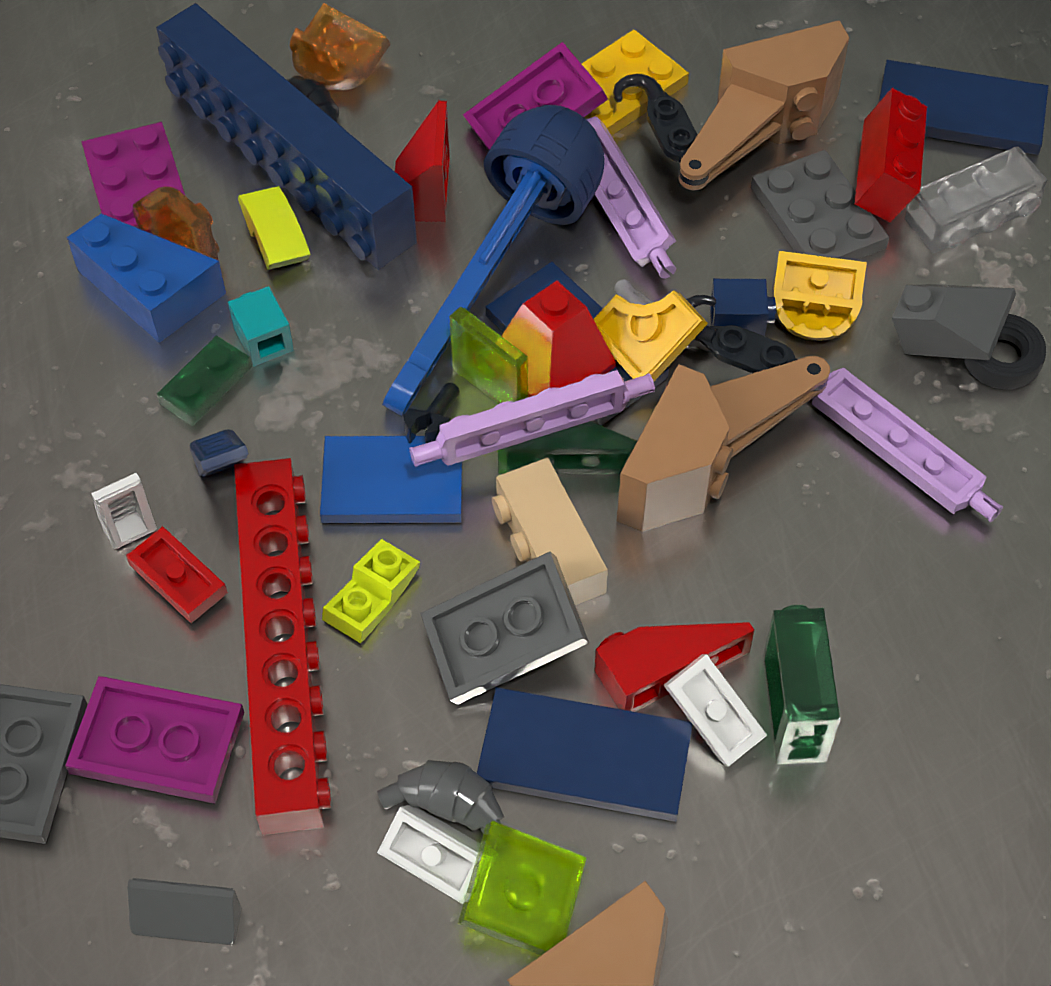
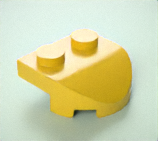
(817, 294)

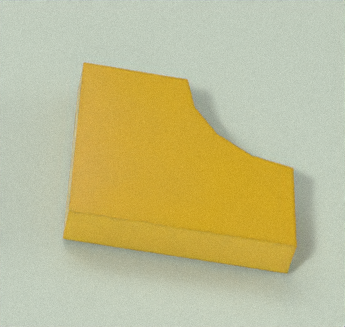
(648, 335)

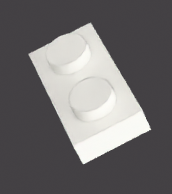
(715, 710)

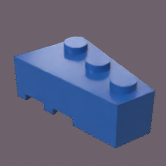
(146, 274)

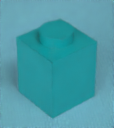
(261, 326)

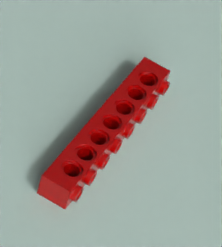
(279, 802)

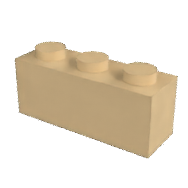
(547, 521)

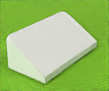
(431, 851)

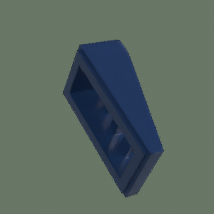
(218, 452)

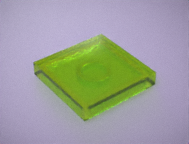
(487, 359)
(522, 889)

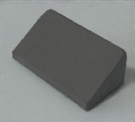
(183, 911)

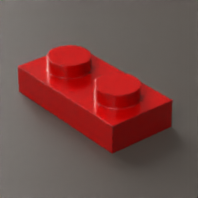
(177, 574)

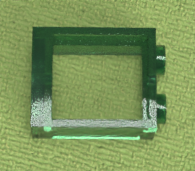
(800, 685)

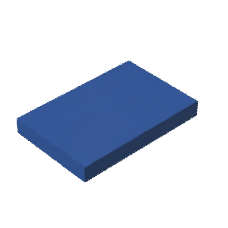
(377, 483)

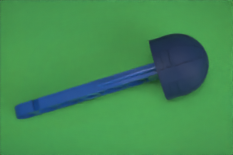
(545, 168)

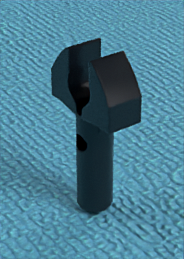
(431, 418)

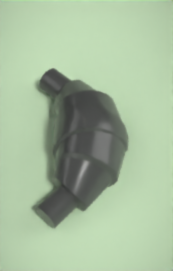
(446, 791)

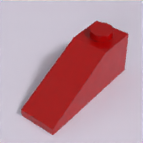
(647, 657)

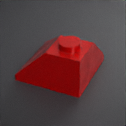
(427, 164)
(558, 340)

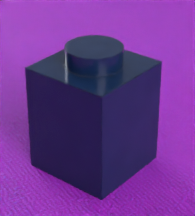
(742, 304)

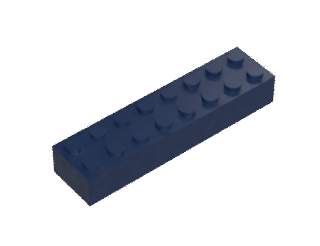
(288, 136)

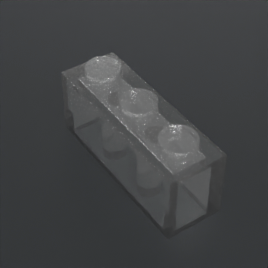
(976, 200)

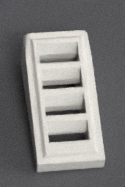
(124, 511)

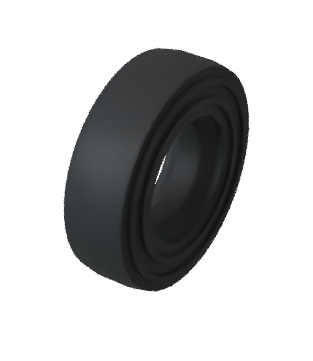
(1018, 373)

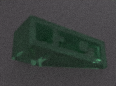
(573, 450)

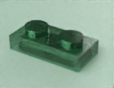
(204, 380)

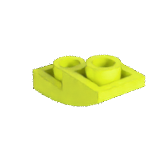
(275, 227)
(371, 593)

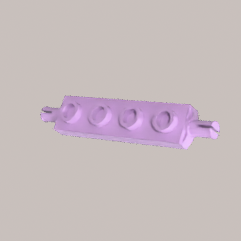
(631, 208)
(531, 417)
(904, 445)

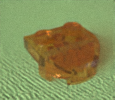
(337, 50)
(177, 219)

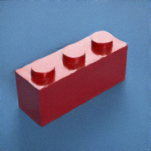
(891, 155)

